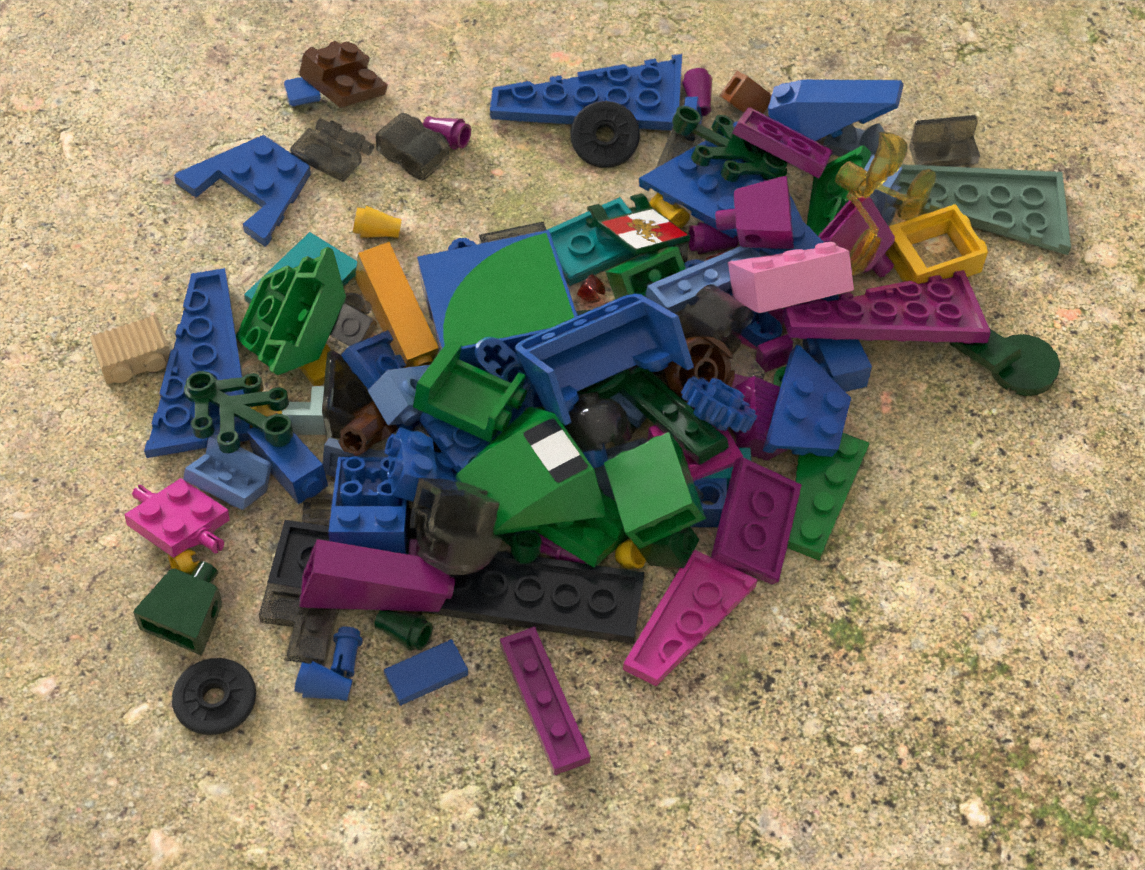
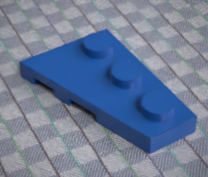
(372, 359)

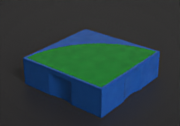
(495, 291)

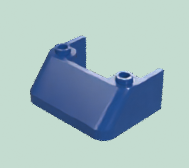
(599, 346)

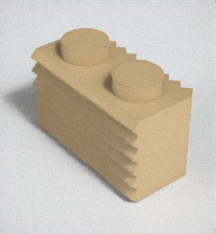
(131, 350)

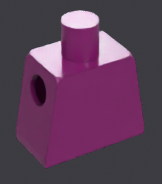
(760, 215)
(850, 224)

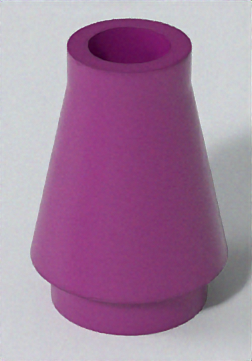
(699, 83)
(454, 130)
(707, 239)

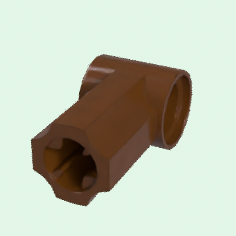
(365, 430)

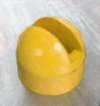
(629, 556)
(184, 561)

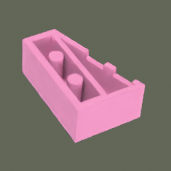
(791, 277)

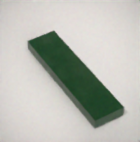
(673, 415)

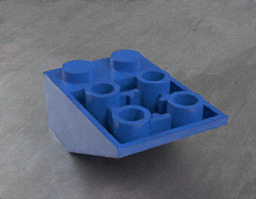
(364, 507)

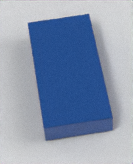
(425, 672)

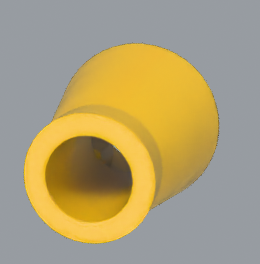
(375, 223)

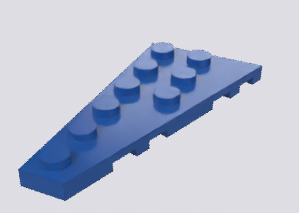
(645, 90)

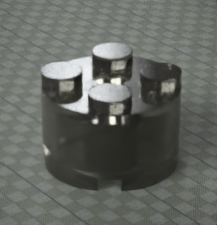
(717, 317)

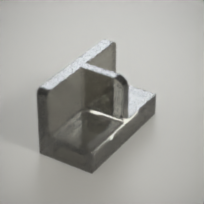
(945, 141)

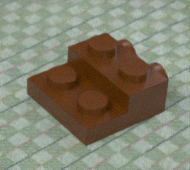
(341, 73)

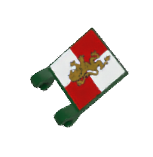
(640, 230)

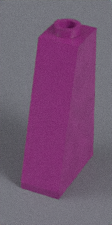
(371, 580)

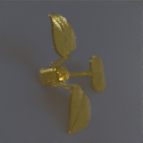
(861, 183)

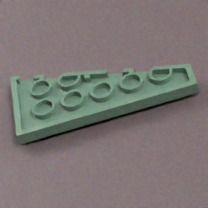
(1002, 201)

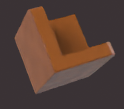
(745, 93)

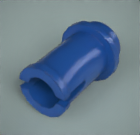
(346, 649)

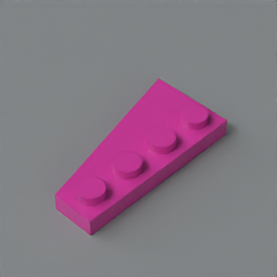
(686, 614)

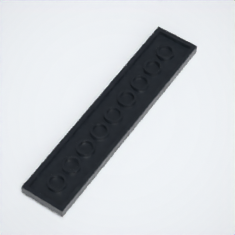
(539, 594)

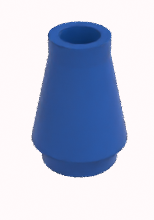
(321, 683)

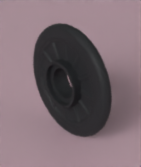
(608, 115)
(217, 717)

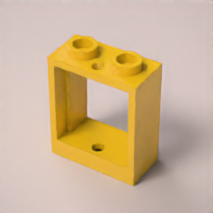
(930, 225)

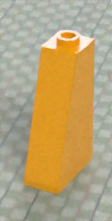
(395, 305)

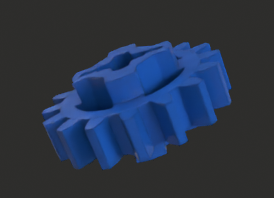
(719, 404)

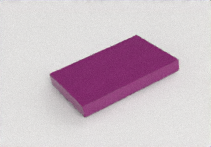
(783, 142)
(756, 521)

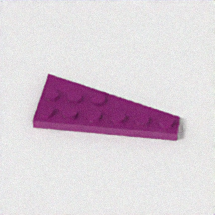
(899, 311)

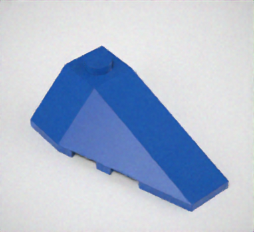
(828, 106)

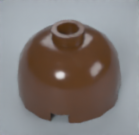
(709, 359)

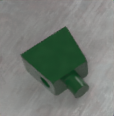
(182, 608)

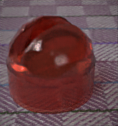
(589, 289)

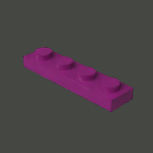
(545, 701)

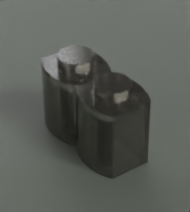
(412, 146)

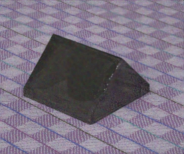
(342, 395)

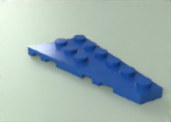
(706, 191)
(202, 343)

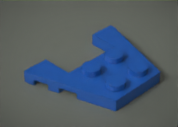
(259, 172)

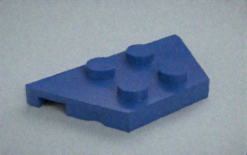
(807, 410)

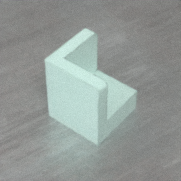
(307, 416)

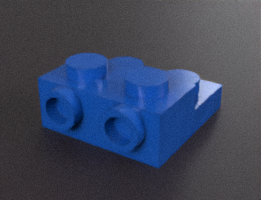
(413, 457)

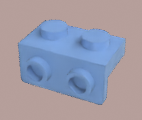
(233, 477)

